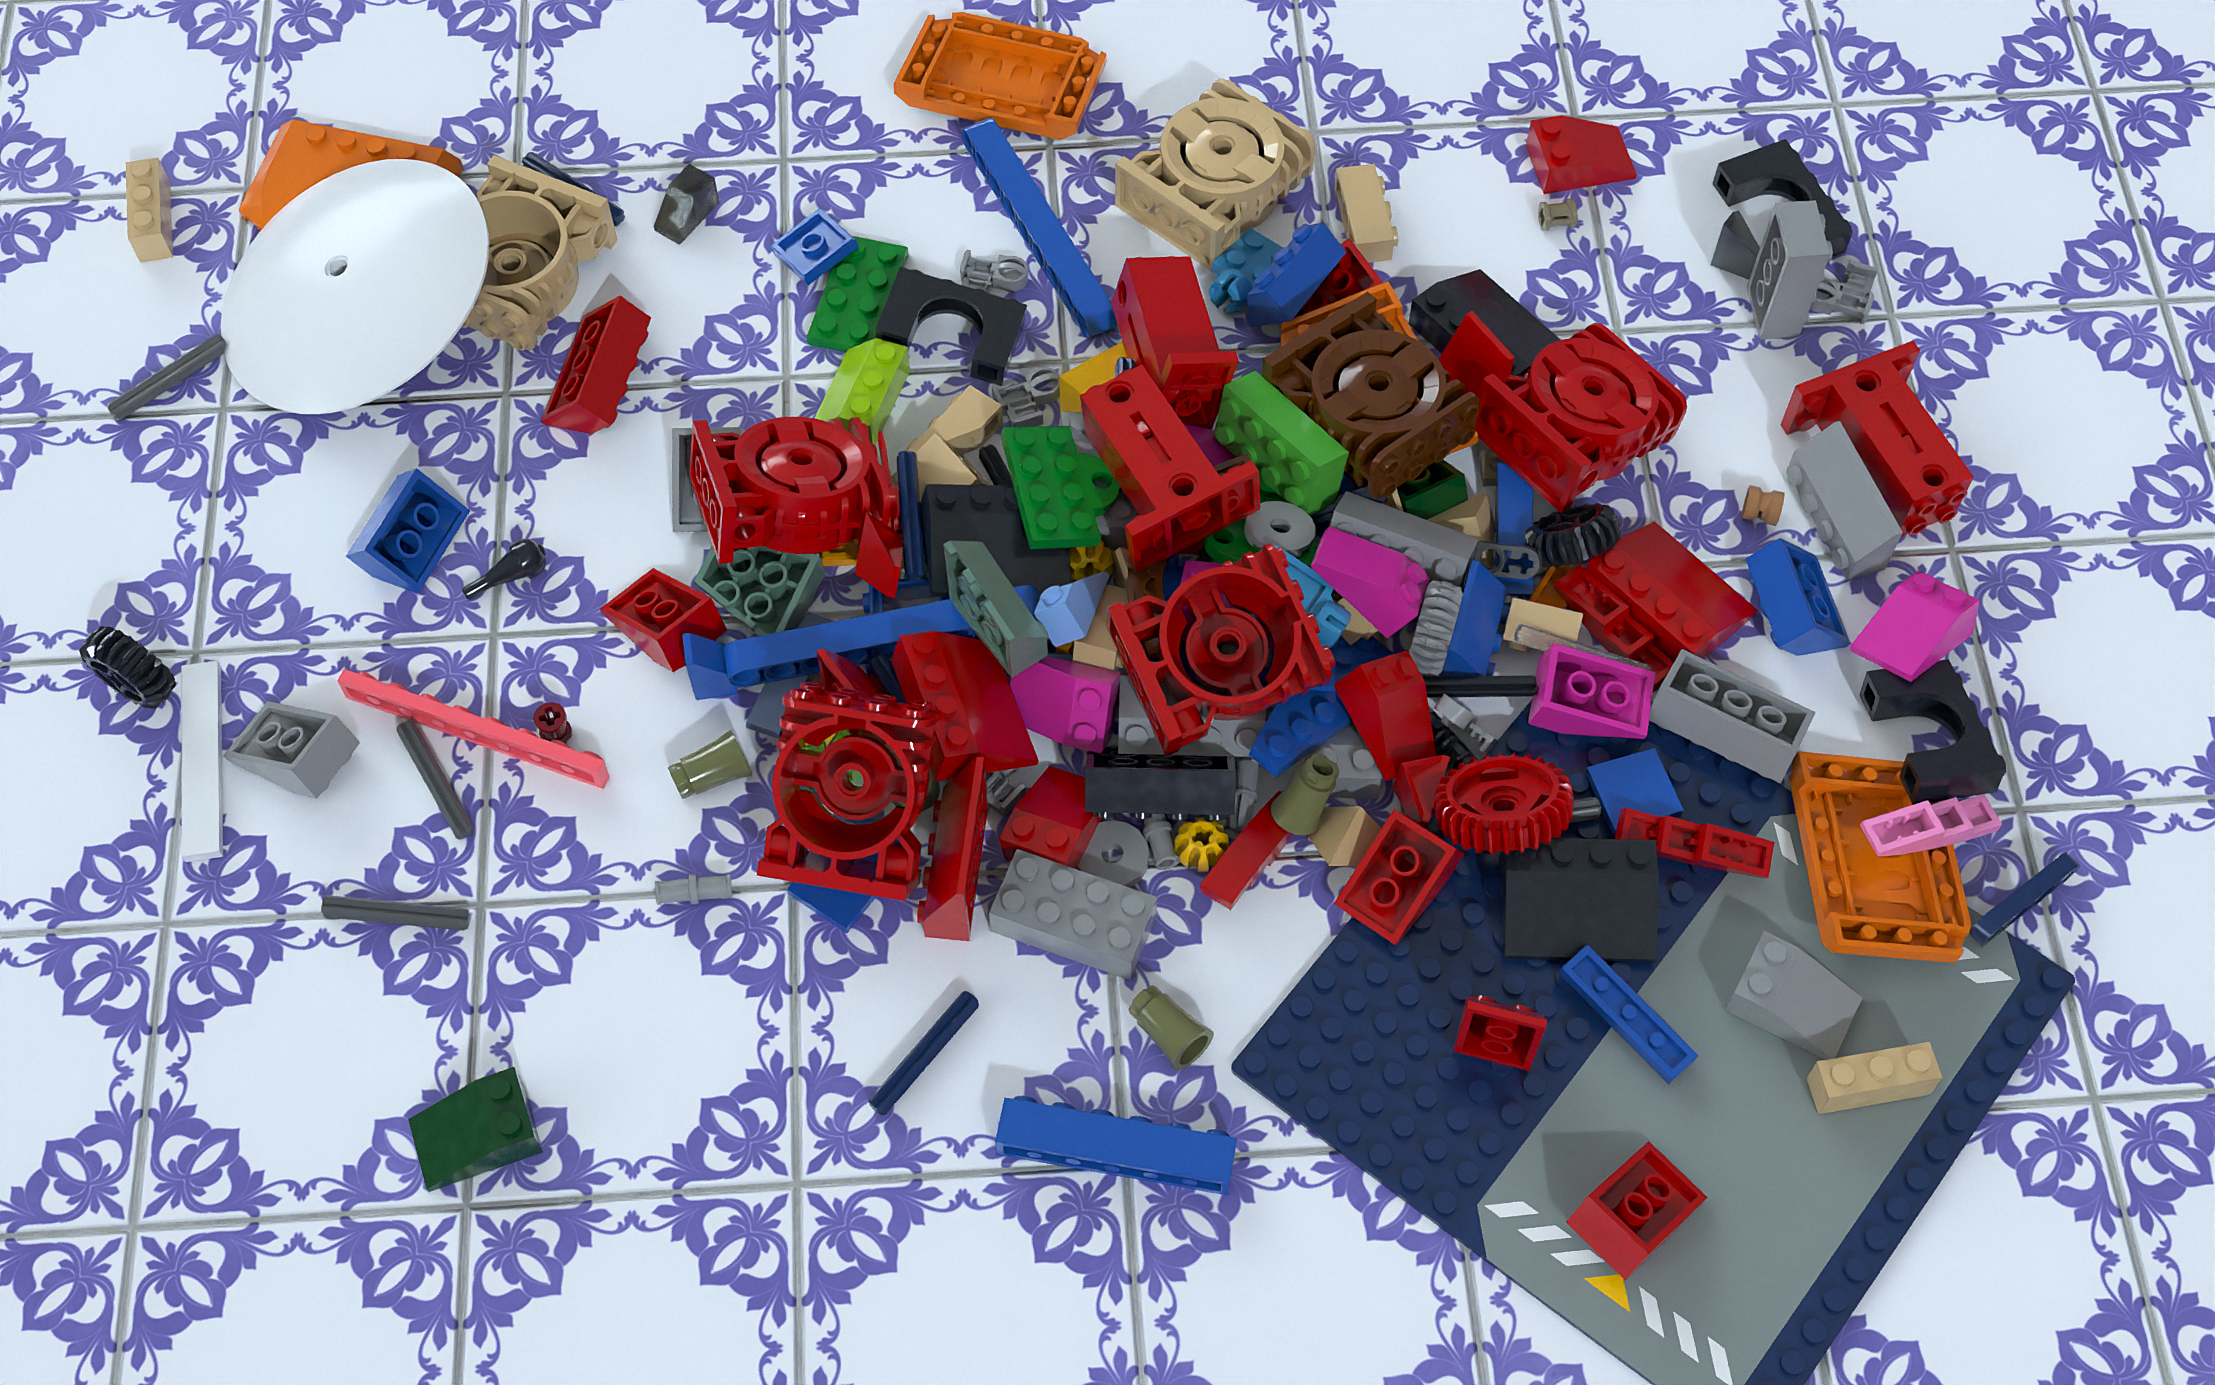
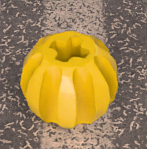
(1099, 560)
(1201, 843)

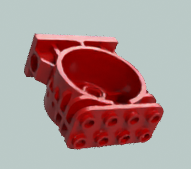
(1578, 414)
(788, 485)
(1254, 584)
(837, 844)

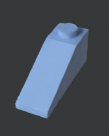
(1070, 608)

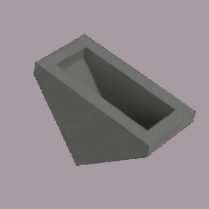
(1736, 247)

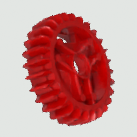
(1533, 791)

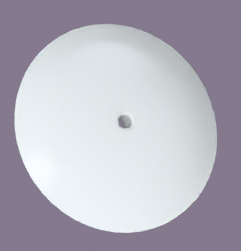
(355, 286)

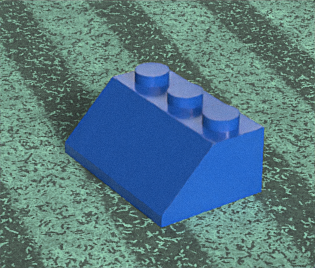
(1293, 275)
(408, 532)
(1796, 599)
(1477, 625)

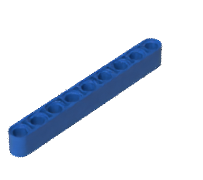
(1039, 227)
(857, 639)

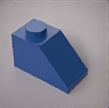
(706, 667)

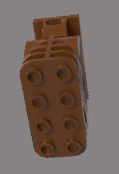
(1377, 386)

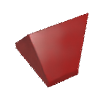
(879, 556)
(1417, 786)

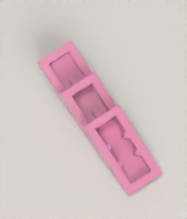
(1930, 826)

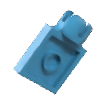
(1239, 267)
(1317, 599)

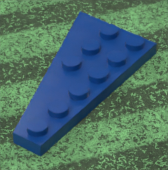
(1312, 718)

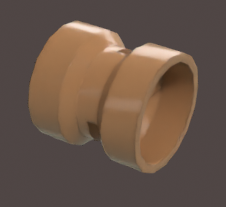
(1763, 505)

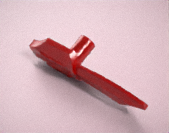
(894, 512)

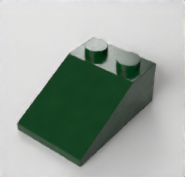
(1433, 491)
(475, 1130)

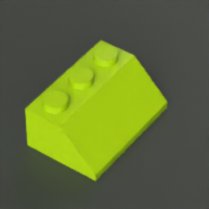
(867, 385)

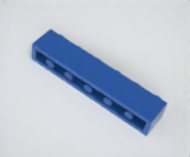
(1116, 1145)

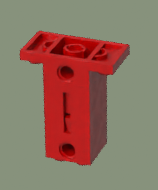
(1172, 335)
(1892, 433)
(1162, 469)

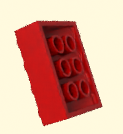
(1671, 592)
(972, 700)
(956, 855)

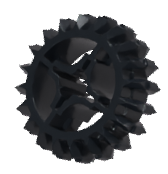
(1574, 534)
(127, 667)

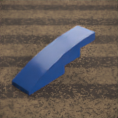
(1512, 519)

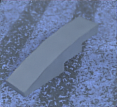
(768, 706)

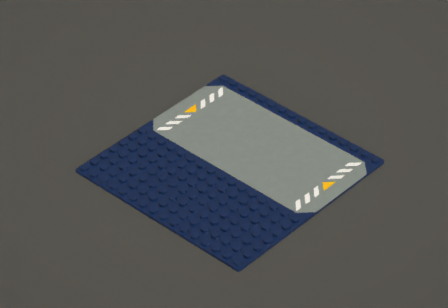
(1505, 1154)

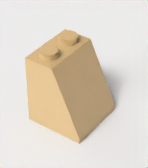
(943, 464)

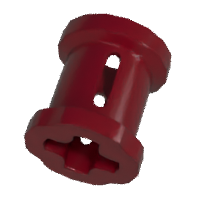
(546, 724)

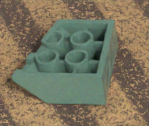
(763, 586)
(993, 607)

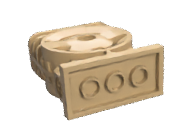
(1225, 179)
(524, 219)

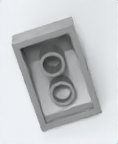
(685, 508)
(294, 748)
(1358, 772)
(1794, 998)

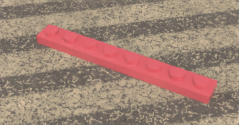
(465, 725)

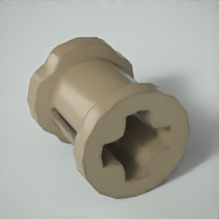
(1557, 214)

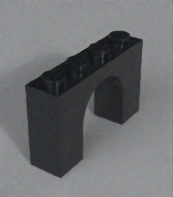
(1780, 172)
(920, 296)
(1938, 694)

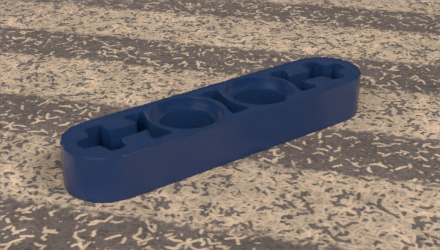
(2024, 899)

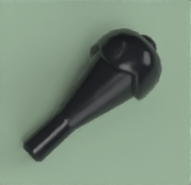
(521, 561)

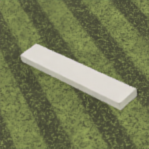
(201, 761)

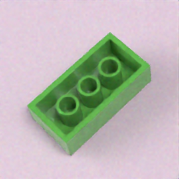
(1282, 442)

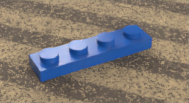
(1628, 1014)

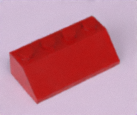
(597, 368)

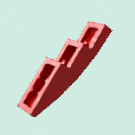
(1610, 622)
(1698, 844)
(1246, 858)

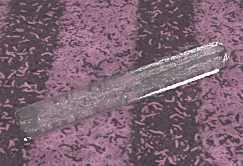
(1542, 640)

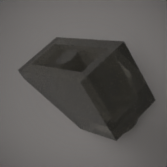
(686, 204)

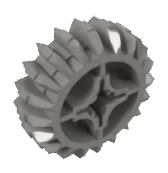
(1435, 627)

